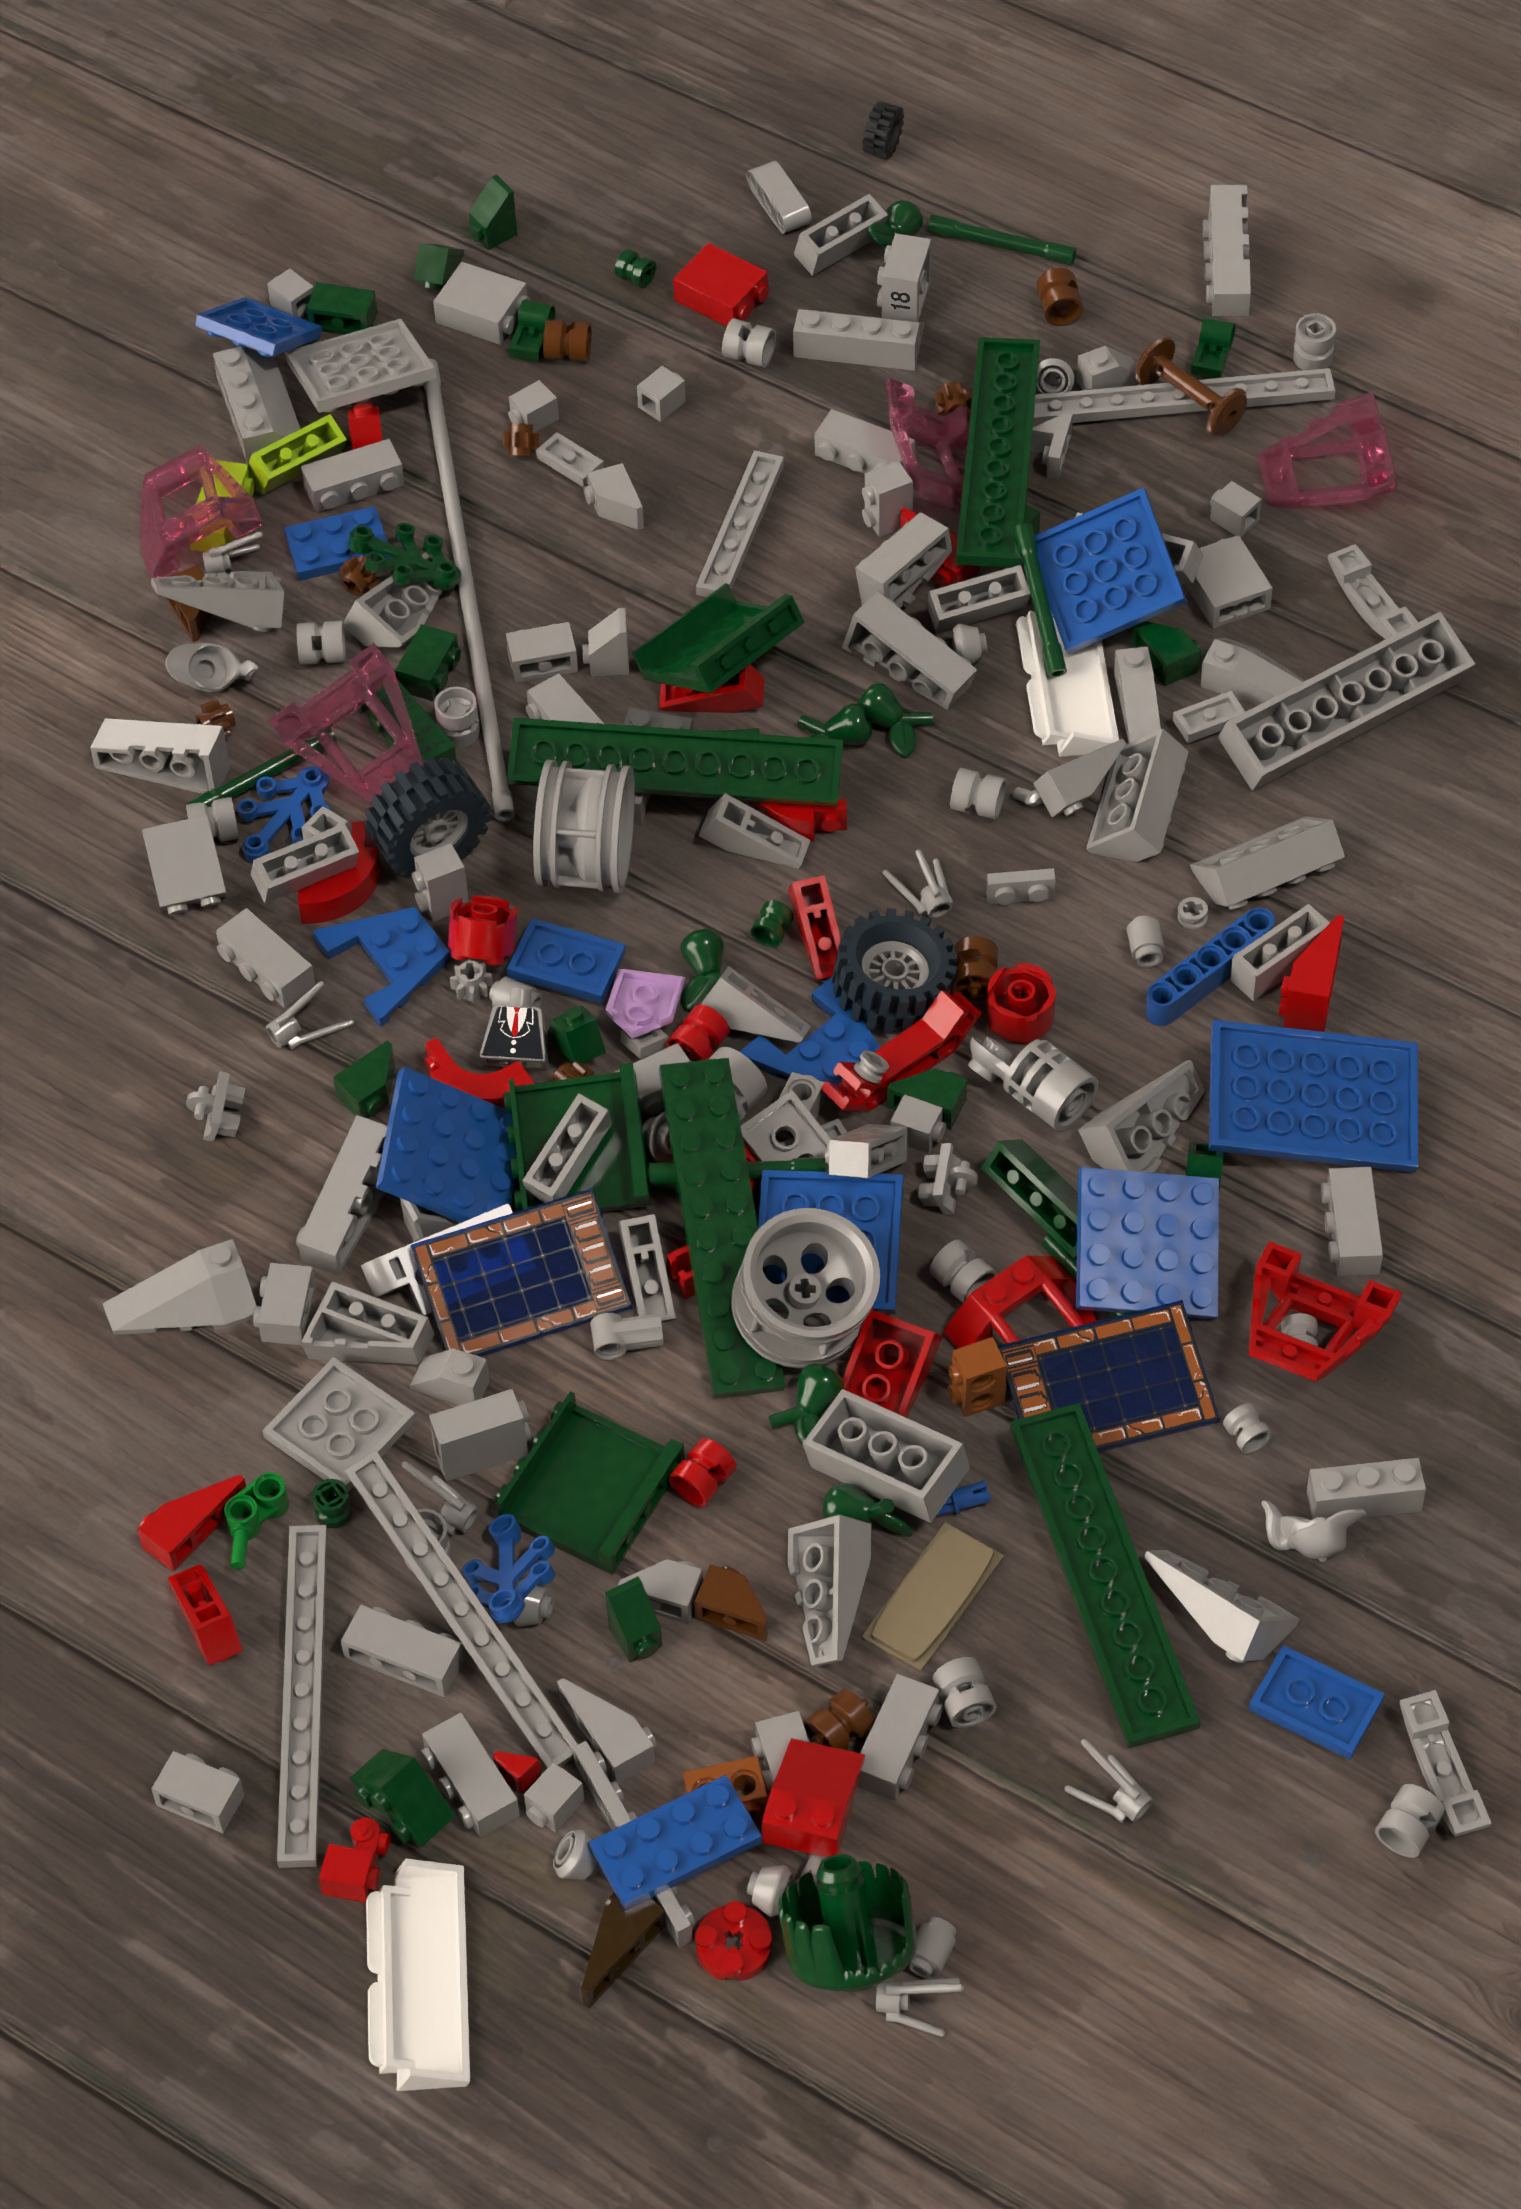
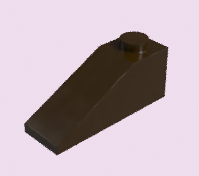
(619, 1942)

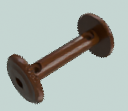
(1224, 410)

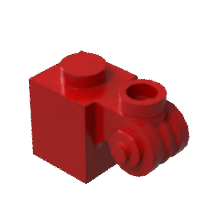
(364, 424)
(354, 1871)

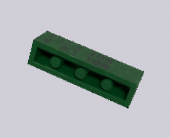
(430, 737)
(1036, 1189)

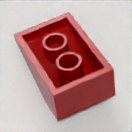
(1310, 987)
(890, 1362)
(812, 1798)

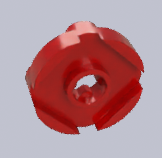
(733, 1963)

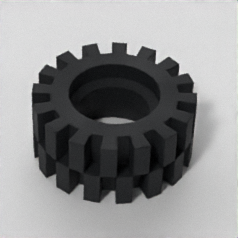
(883, 130)

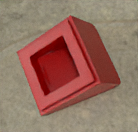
(517, 1770)

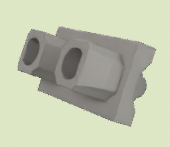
(212, 1104)
(951, 1179)

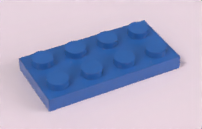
(675, 1842)

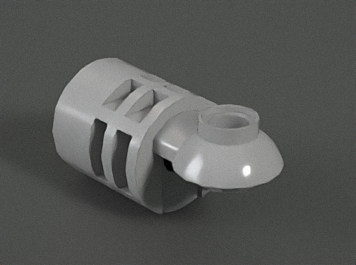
(1038, 1078)
(748, 1087)

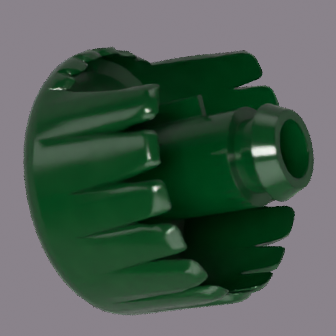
(849, 1926)

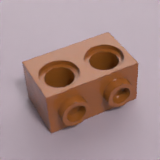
(977, 1377)
(741, 1774)

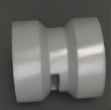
(1301, 1327)
(1248, 1429)

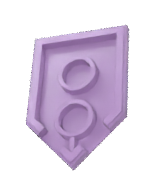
(644, 1000)

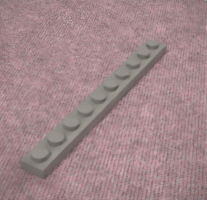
(1167, 399)
(462, 1610)
(302, 1697)

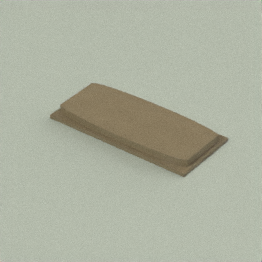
(932, 1597)

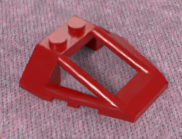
(1280, 1272)
(1008, 1291)

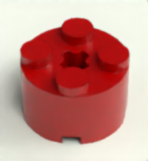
(482, 929)
(1020, 1003)

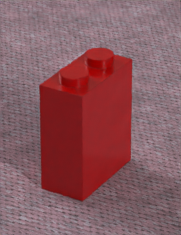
(720, 285)

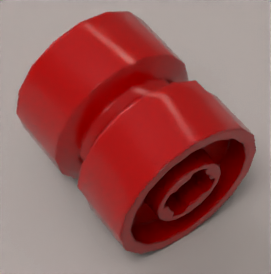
(700, 1033)
(701, 1474)

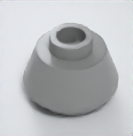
(1052, 384)
(968, 642)
(537, 1606)
(574, 1857)
(768, 1886)

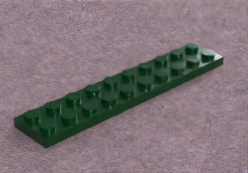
(998, 451)
(685, 760)
(716, 1215)
(1104, 1576)

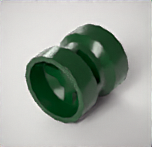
(637, 269)
(773, 921)
(337, 1509)

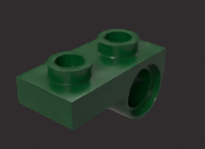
(529, 335)
(1213, 347)

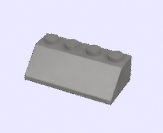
(857, 339)
(254, 398)
(1139, 798)
(1269, 861)

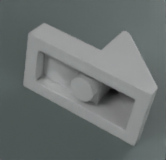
(1053, 441)

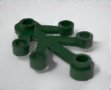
(441, 573)

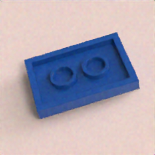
(322, 544)
(566, 960)
(1316, 1702)

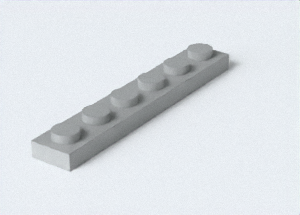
(740, 522)
(609, 1800)

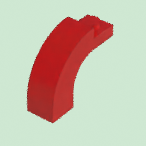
(805, 818)
(344, 891)
(484, 1086)

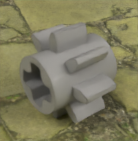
(471, 981)

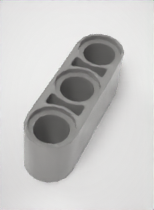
(779, 197)

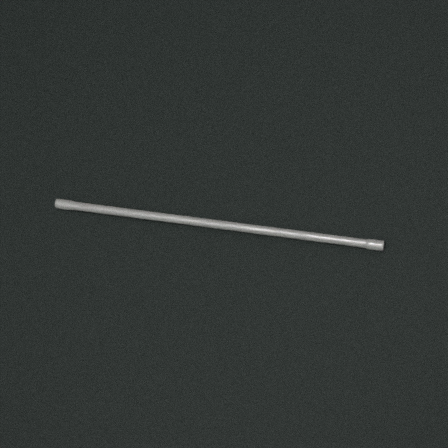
(501, 793)

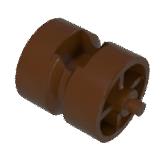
(975, 966)
(843, 1719)

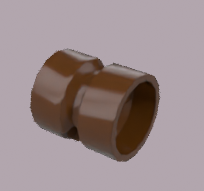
(1060, 296)
(567, 340)

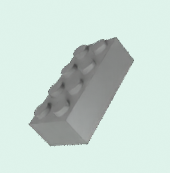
(886, 1455)

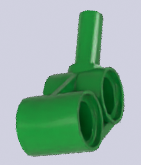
(253, 1503)

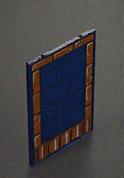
(521, 1275)
(1128, 1372)

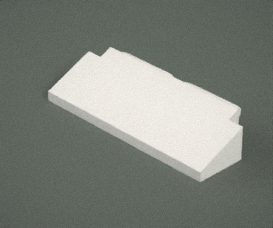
(1069, 708)
(421, 1966)

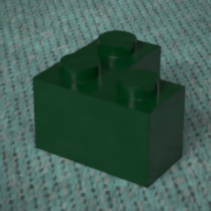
(405, 1792)

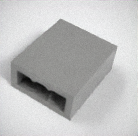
(480, 303)
(1230, 583)
(184, 864)
(480, 1434)

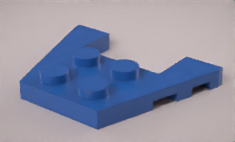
(399, 946)
(819, 1053)

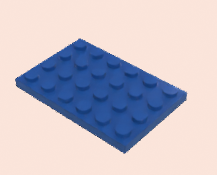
(1313, 1096)

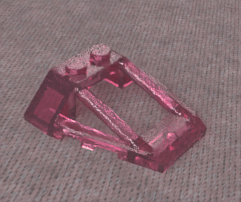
(934, 430)
(1369, 442)
(171, 535)
(337, 701)

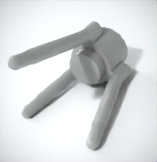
(218, 559)
(935, 897)
(285, 1027)
(457, 1510)
(1130, 1798)
(895, 1996)

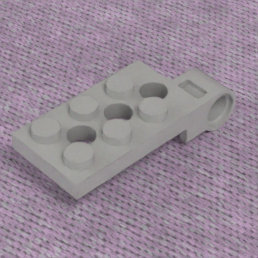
(789, 1115)
(399, 1266)

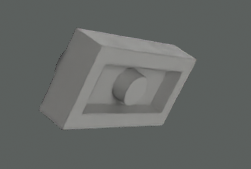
(568, 458)
(1207, 716)
(1020, 886)

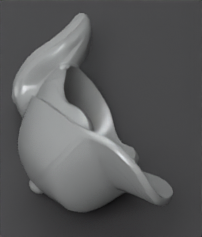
(207, 666)
(1311, 1538)

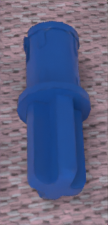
(966, 1497)

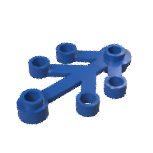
(309, 783)
(509, 1601)

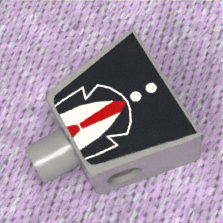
(516, 1034)

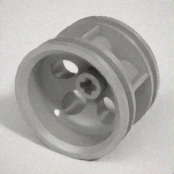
(584, 826)
(847, 1262)

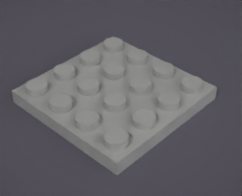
(360, 366)

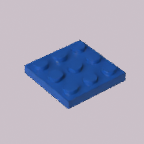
(258, 327)

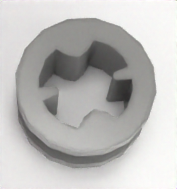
(1186, 919)
(871, 1066)

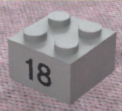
(905, 277)

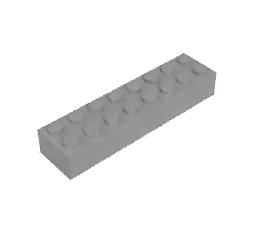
(1346, 701)

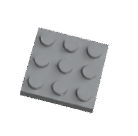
(338, 1422)

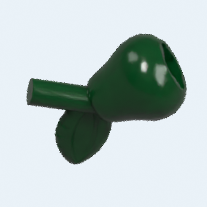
(902, 219)
(885, 710)
(846, 725)
(704, 953)
(816, 1392)
(850, 1502)

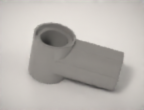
(616, 1334)

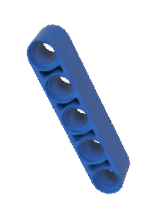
(1204, 968)

